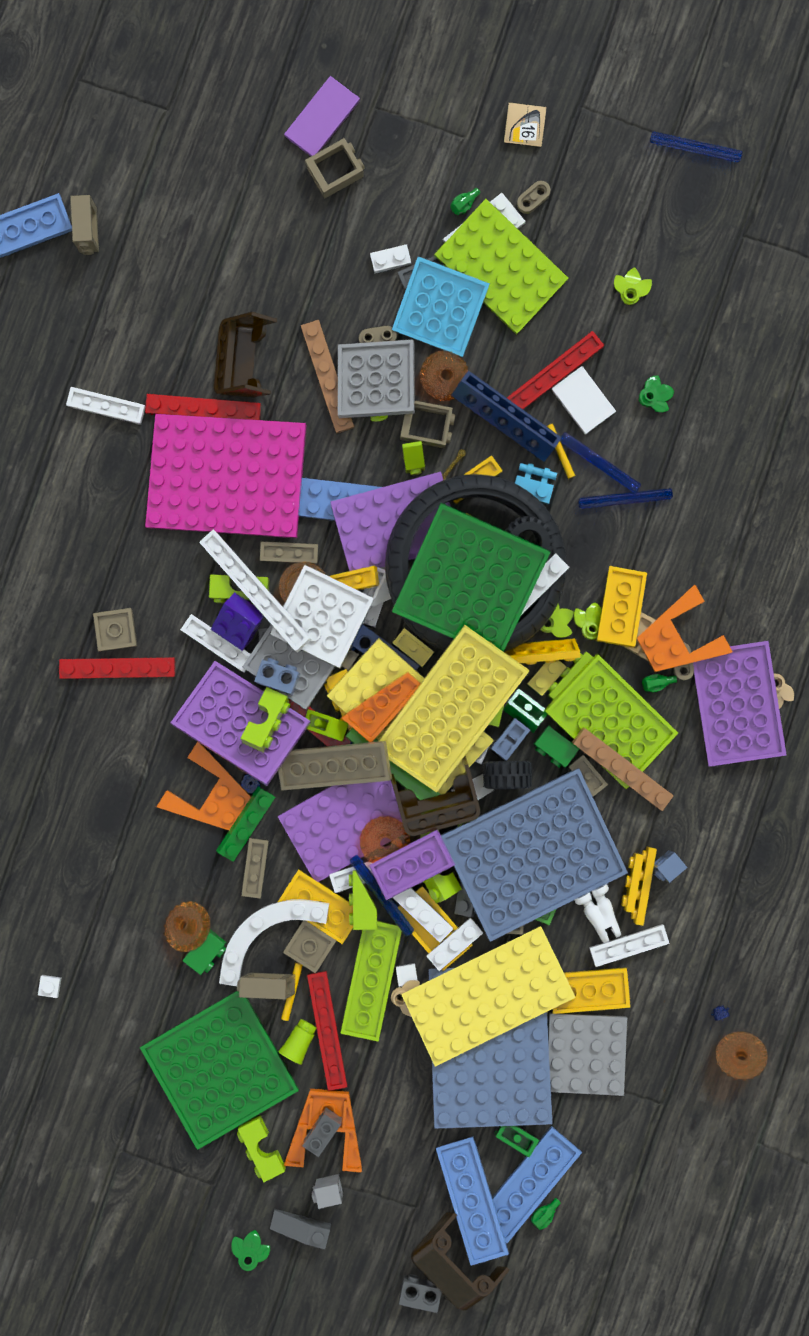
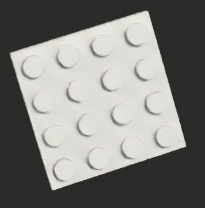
(327, 613)

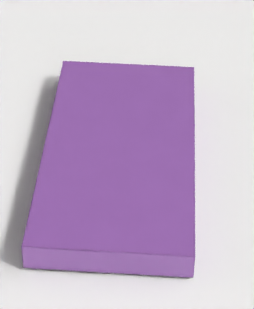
(322, 117)
(412, 865)

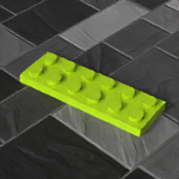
(371, 981)

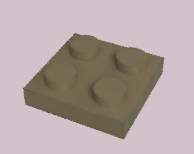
(115, 629)
(309, 946)

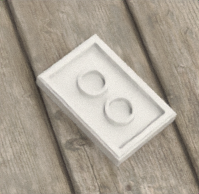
(583, 400)

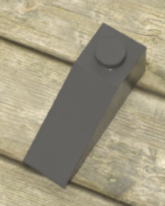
(301, 1228)

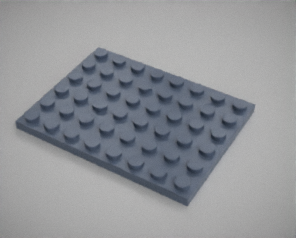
(534, 854)
(496, 1081)

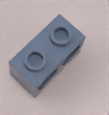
(275, 682)
(510, 739)
(668, 866)

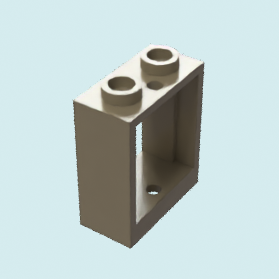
(329, 189)
(84, 224)
(433, 409)
(266, 985)

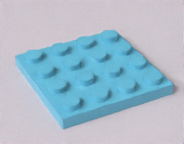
(440, 306)

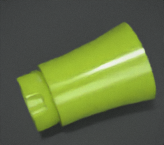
(298, 1042)

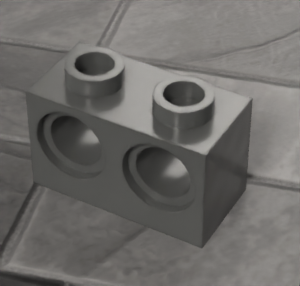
(322, 1132)
(419, 1299)

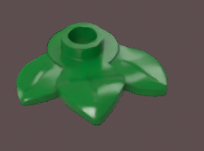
(658, 393)
(250, 1247)

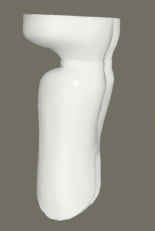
(600, 915)

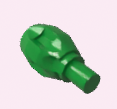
(464, 201)
(657, 682)
(544, 1215)

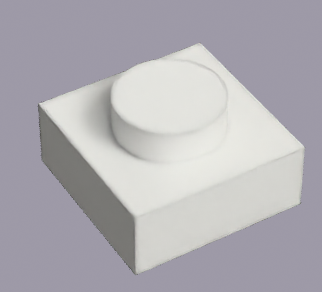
(49, 986)

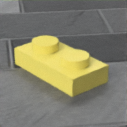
(413, 647)
(546, 676)

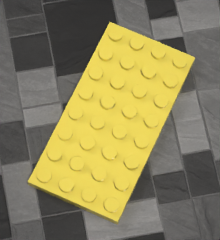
(374, 672)
(452, 708)
(488, 996)

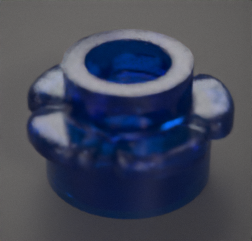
(245, 783)
(720, 1012)

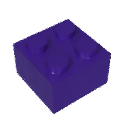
(238, 621)

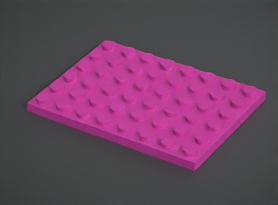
(226, 475)

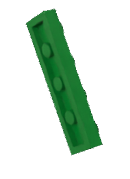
(245, 824)

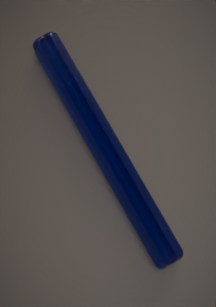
(696, 146)
(600, 462)
(625, 498)
(388, 904)

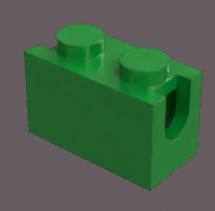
(525, 710)
(556, 747)
(202, 957)
(517, 1138)

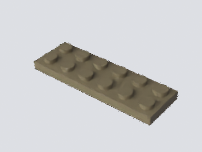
(335, 766)

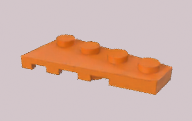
(379, 709)

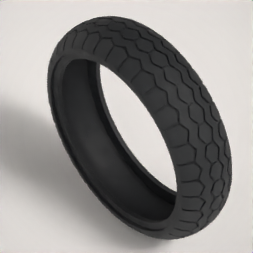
(472, 486)

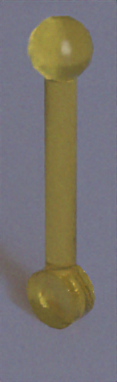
(462, 453)

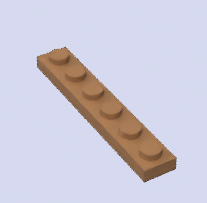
(325, 372)
(622, 769)

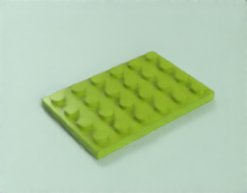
(499, 254)
(613, 713)

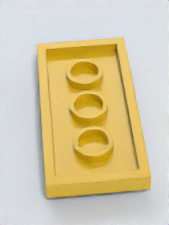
(621, 607)
(545, 651)
(305, 887)
(422, 934)
(597, 990)

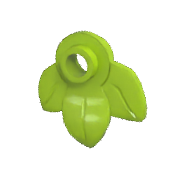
(632, 284)
(588, 619)
(559, 622)

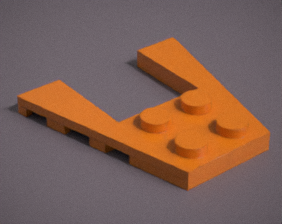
(664, 645)
(223, 802)
(340, 1104)

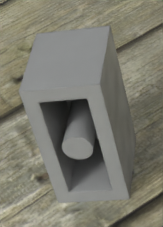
(327, 1191)

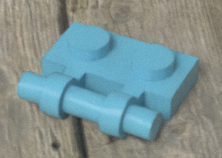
(540, 490)

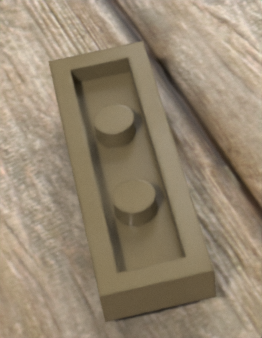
(288, 552)
(255, 868)

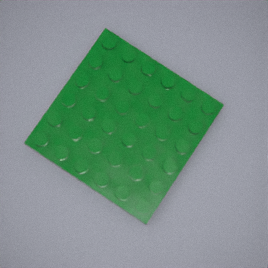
(470, 578)
(219, 1069)

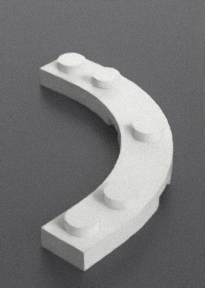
(259, 921)

